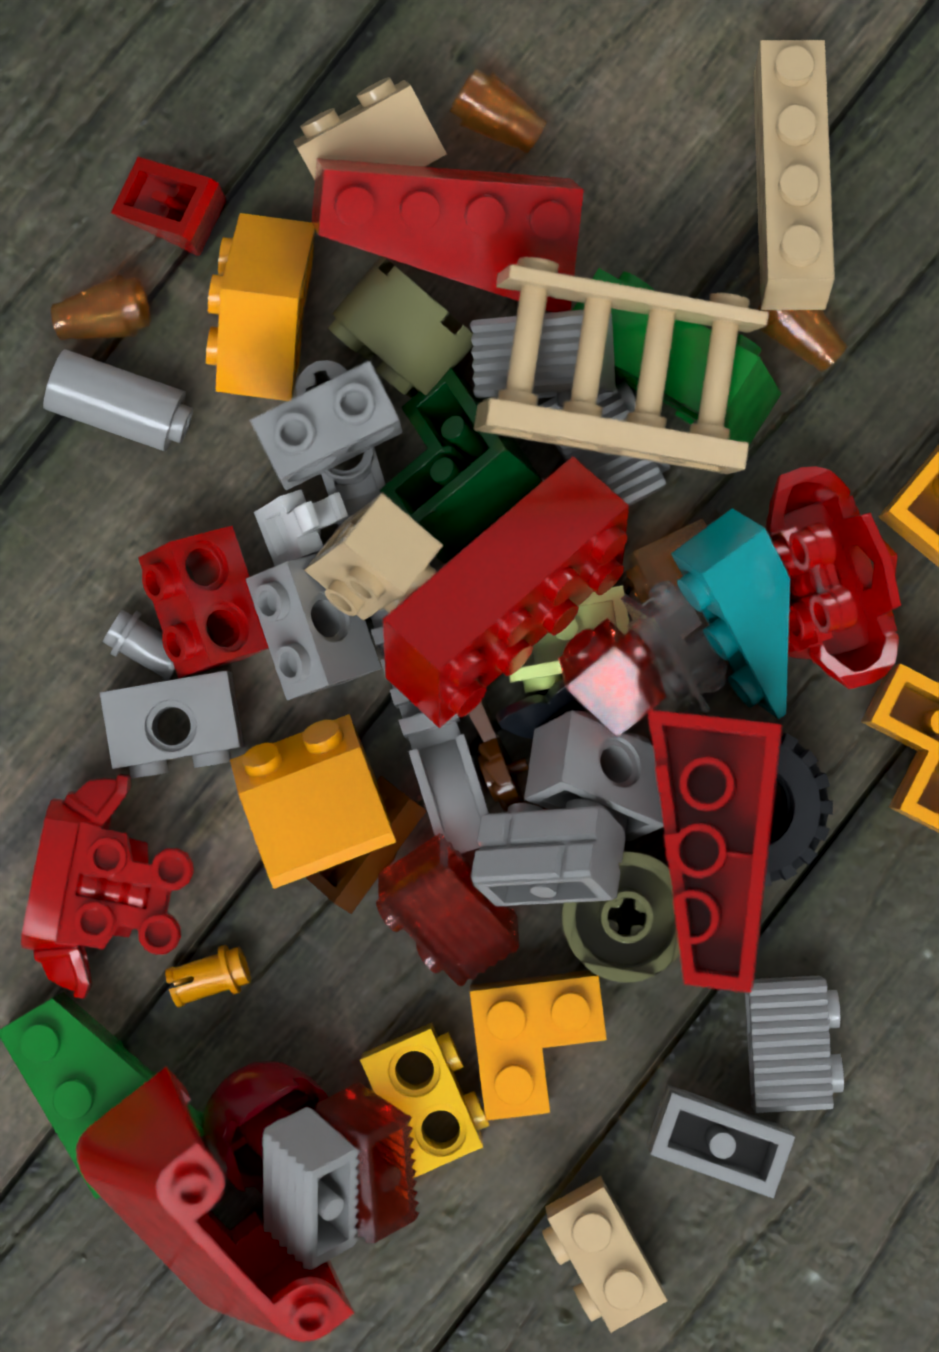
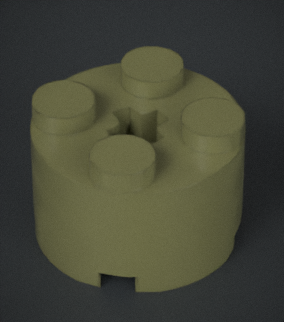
(403, 327)
(646, 944)

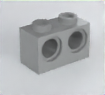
(327, 425)

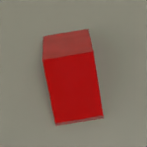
(170, 204)

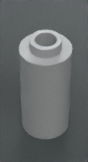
(117, 401)

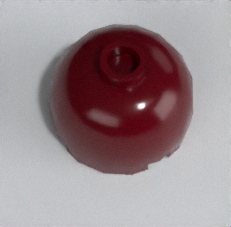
(245, 1107)

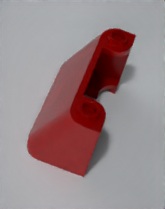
(163, 1183)

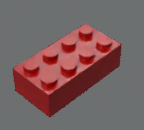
(506, 593)

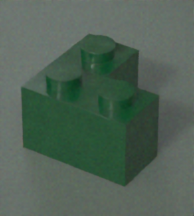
(464, 475)

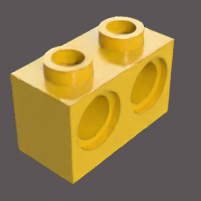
(435, 1094)

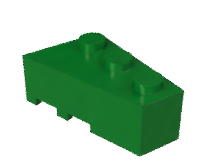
(751, 385)
(74, 1068)

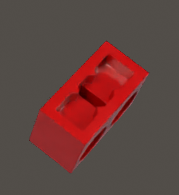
(214, 599)

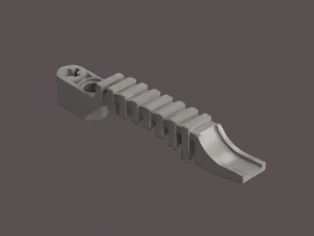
(437, 754)

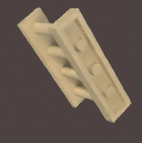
(580, 419)

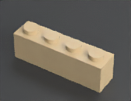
(793, 175)

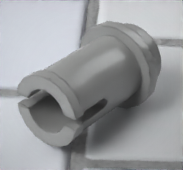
(139, 643)

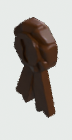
(494, 760)

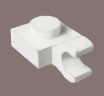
(294, 526)

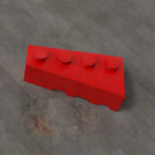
(451, 219)
(717, 823)

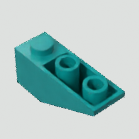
(745, 597)

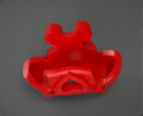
(836, 597)
(97, 886)

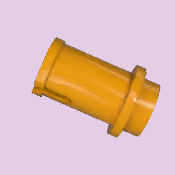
(209, 975)

